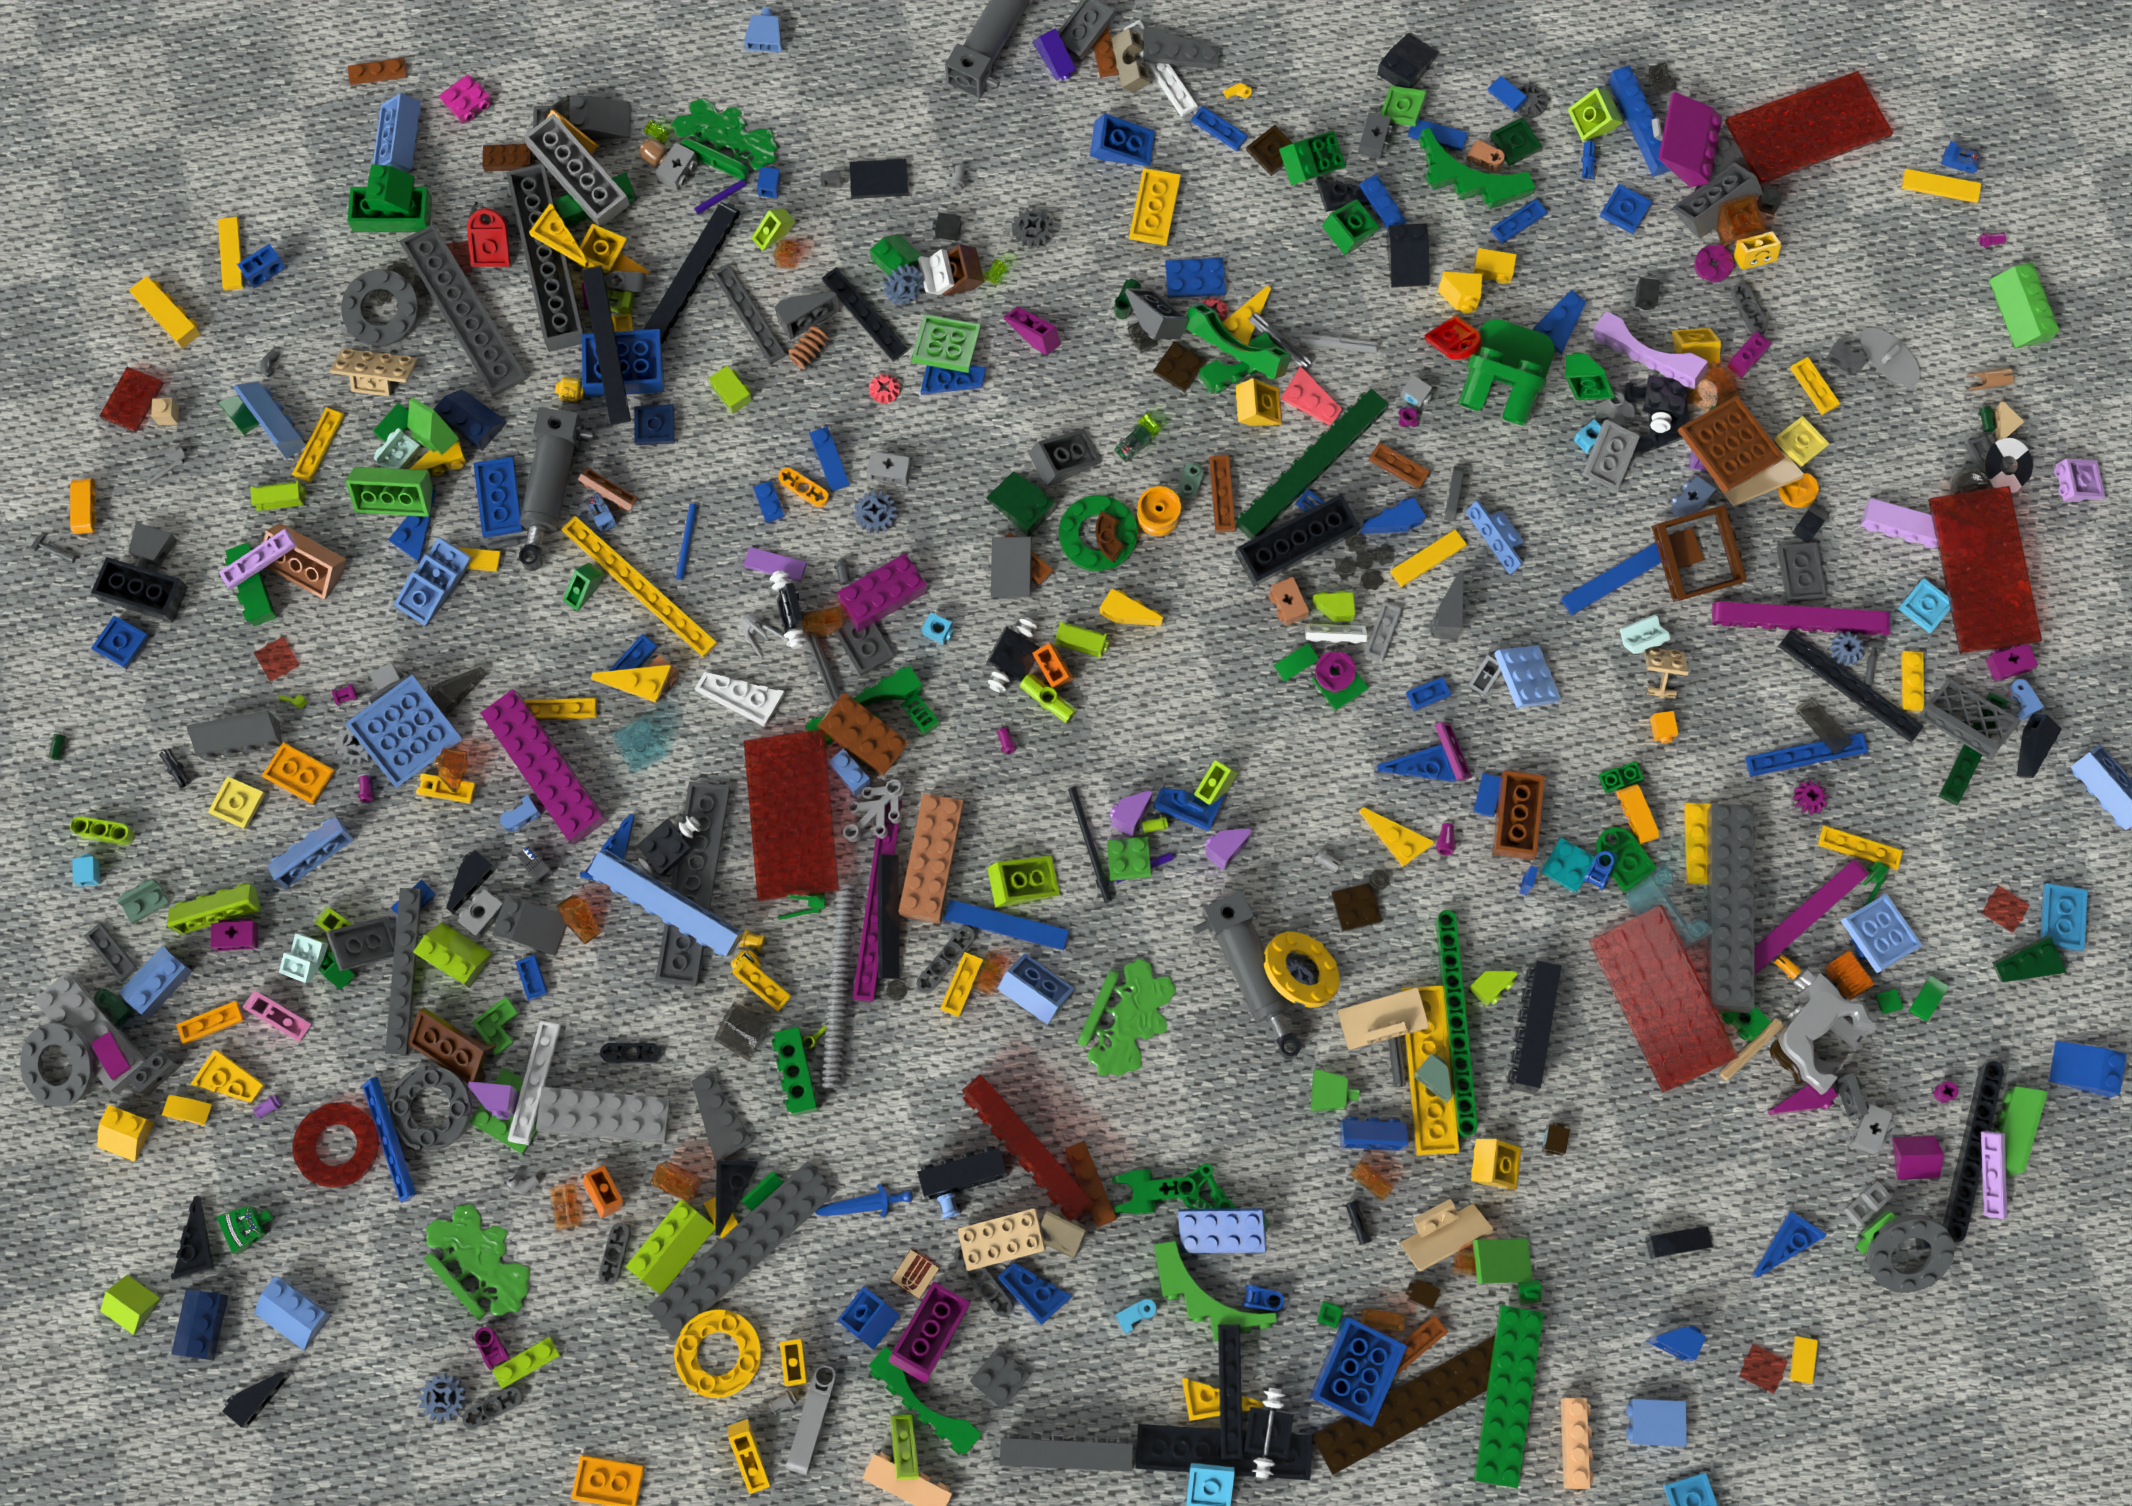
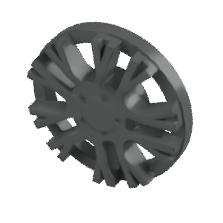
(1532, 101)

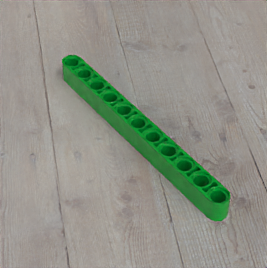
(1456, 1013)

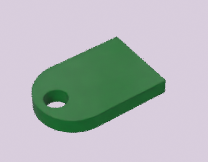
(1632, 861)

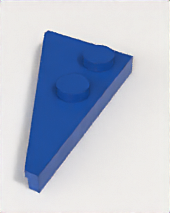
(411, 534)
(1428, 764)
(616, 844)
(1791, 1238)

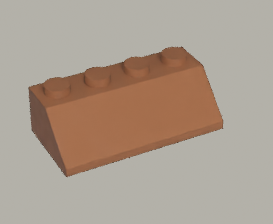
(308, 563)

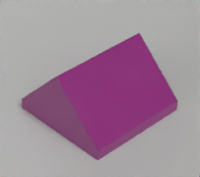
(1917, 1157)

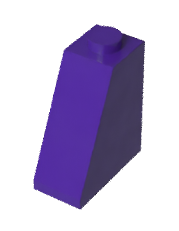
(1054, 55)

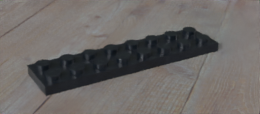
(1177, 1447)

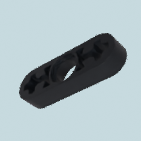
(615, 1057)

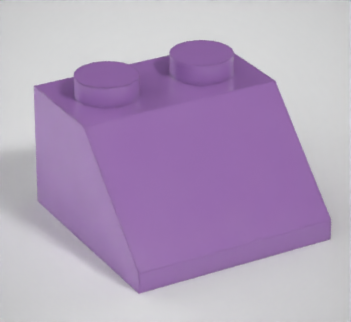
(1130, 812)
(1226, 846)
(496, 1098)

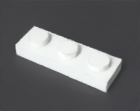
(1335, 633)

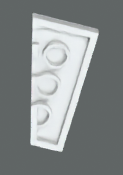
(748, 700)

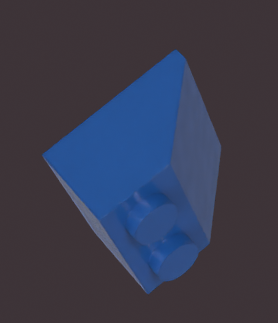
(868, 1318)
(1682, 1342)

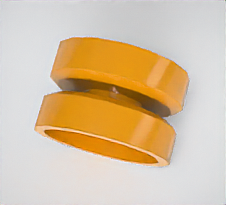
(1158, 511)

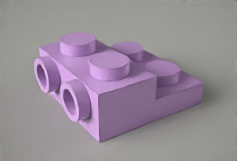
(2079, 480)

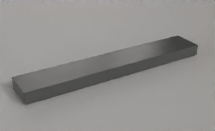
(749, 314)

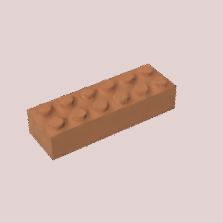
(931, 858)

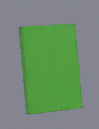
(1502, 1261)

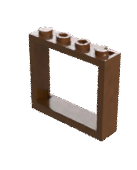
(1669, 563)

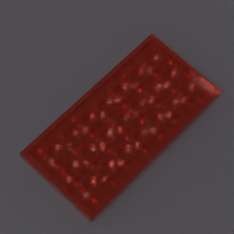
(1808, 127)
(1984, 570)
(791, 815)
(1663, 999)

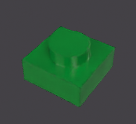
(1529, 1292)

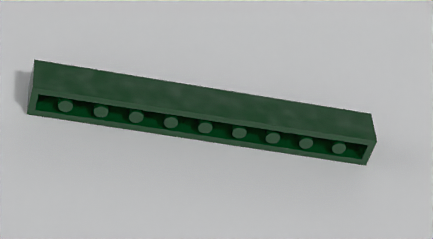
(1312, 464)

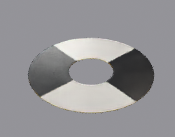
(2013, 448)

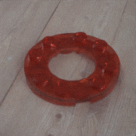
(309, 1131)

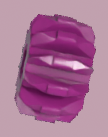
(1806, 802)

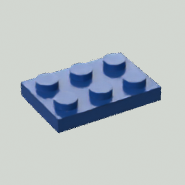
(1195, 277)

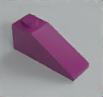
(1034, 330)
(1805, 1100)

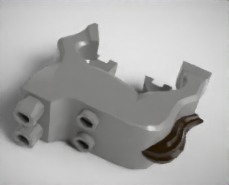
(1819, 1011)

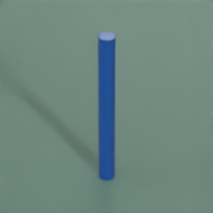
(686, 541)

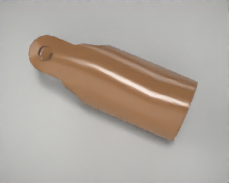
(1993, 378)

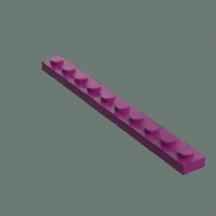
(868, 954)

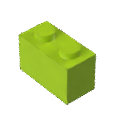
(730, 389)

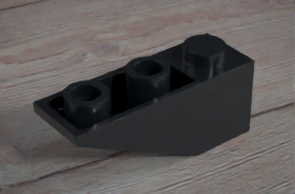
(2036, 743)

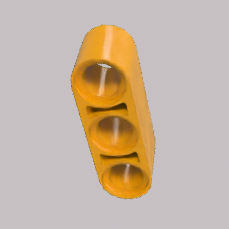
(82, 506)
(1639, 814)

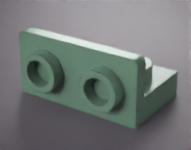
(143, 900)

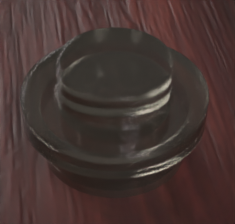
(1379, 879)
(896, 990)

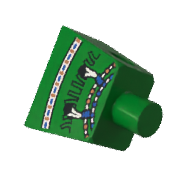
(244, 1227)

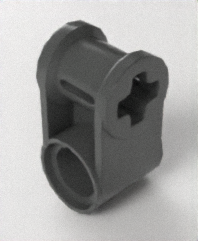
(630, 281)

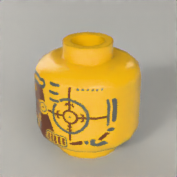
(570, 389)

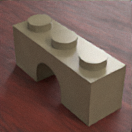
(1126, 47)

